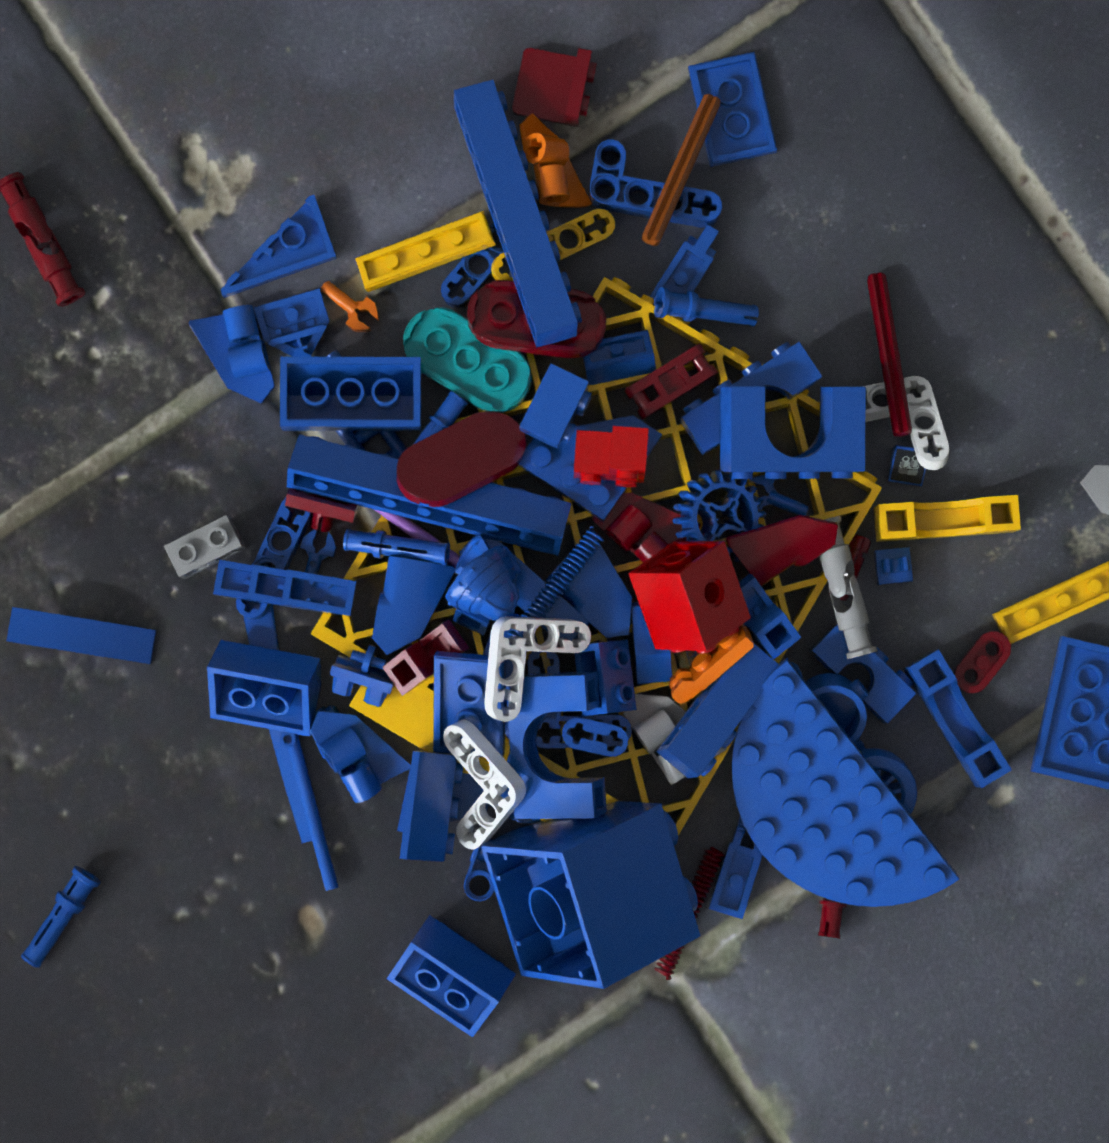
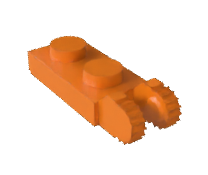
(710, 666)

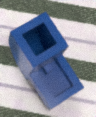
(767, 622)

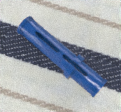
(357, 541)

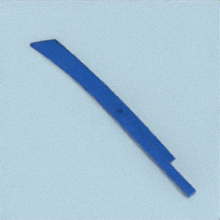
(291, 760)

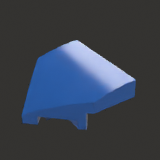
(294, 322)

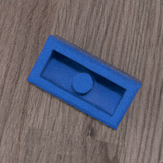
(620, 358)

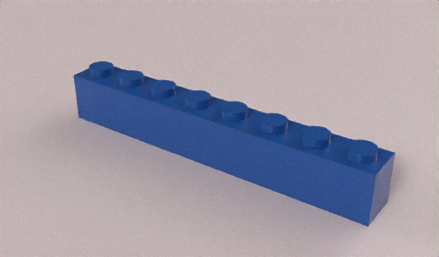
(516, 214)
(371, 482)

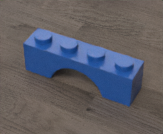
(787, 373)
(955, 719)

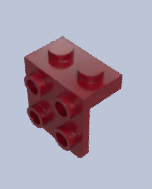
(554, 86)

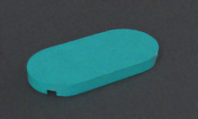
(462, 364)

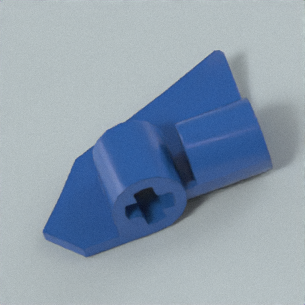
(237, 351)
(599, 594)
(408, 601)
(356, 753)

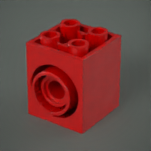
(690, 596)

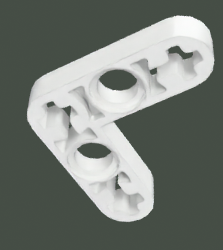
(918, 407)
(515, 649)
(493, 783)

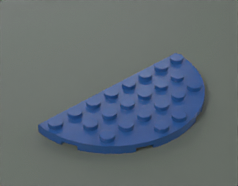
(823, 806)

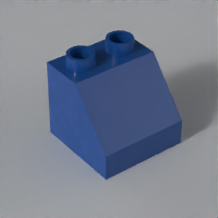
(593, 894)

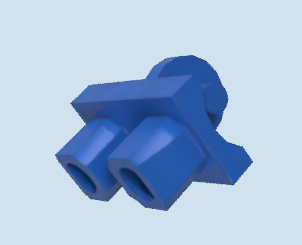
(362, 670)

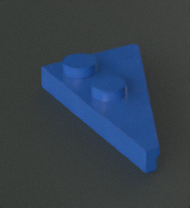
(293, 248)

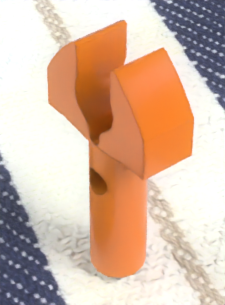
(351, 306)

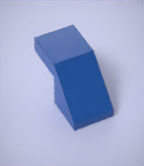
(651, 663)

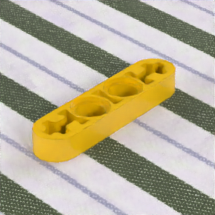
(554, 234)

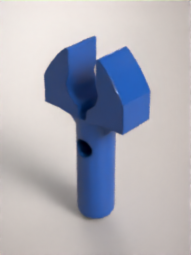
(777, 499)
(315, 559)

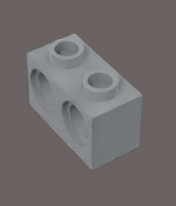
(205, 547)

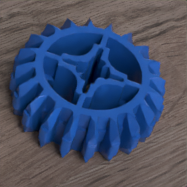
(735, 496)

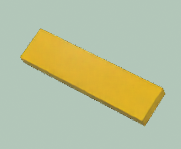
(425, 251)
(1054, 604)

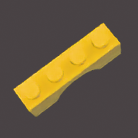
(947, 519)

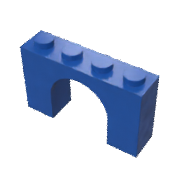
(836, 449)
(546, 792)

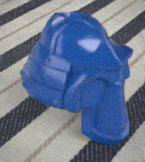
(485, 580)

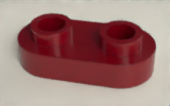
(981, 662)

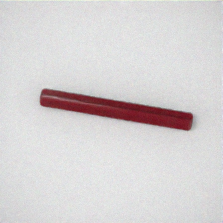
(889, 354)

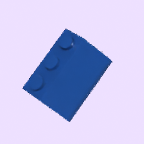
(264, 687)
(430, 806)
(451, 976)

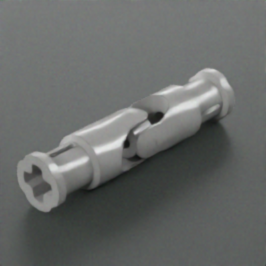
(839, 572)

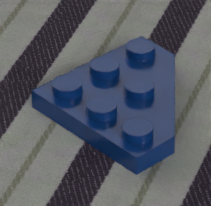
(556, 468)

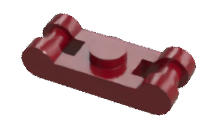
(671, 381)

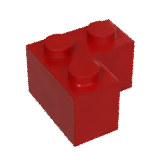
(611, 456)

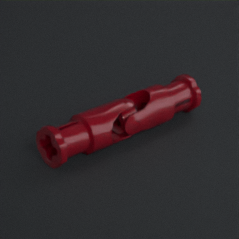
(33, 228)

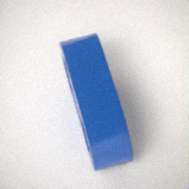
(592, 745)

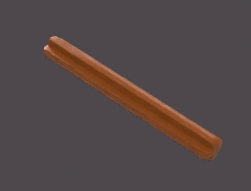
(681, 170)

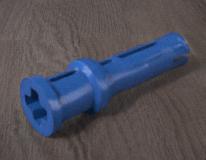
(691, 306)
(68, 903)

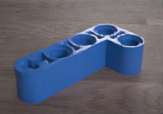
(623, 186)

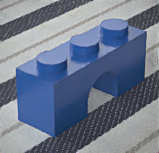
(887, 689)

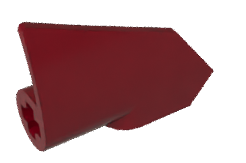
(640, 526)
(782, 544)

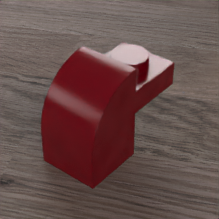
(417, 662)

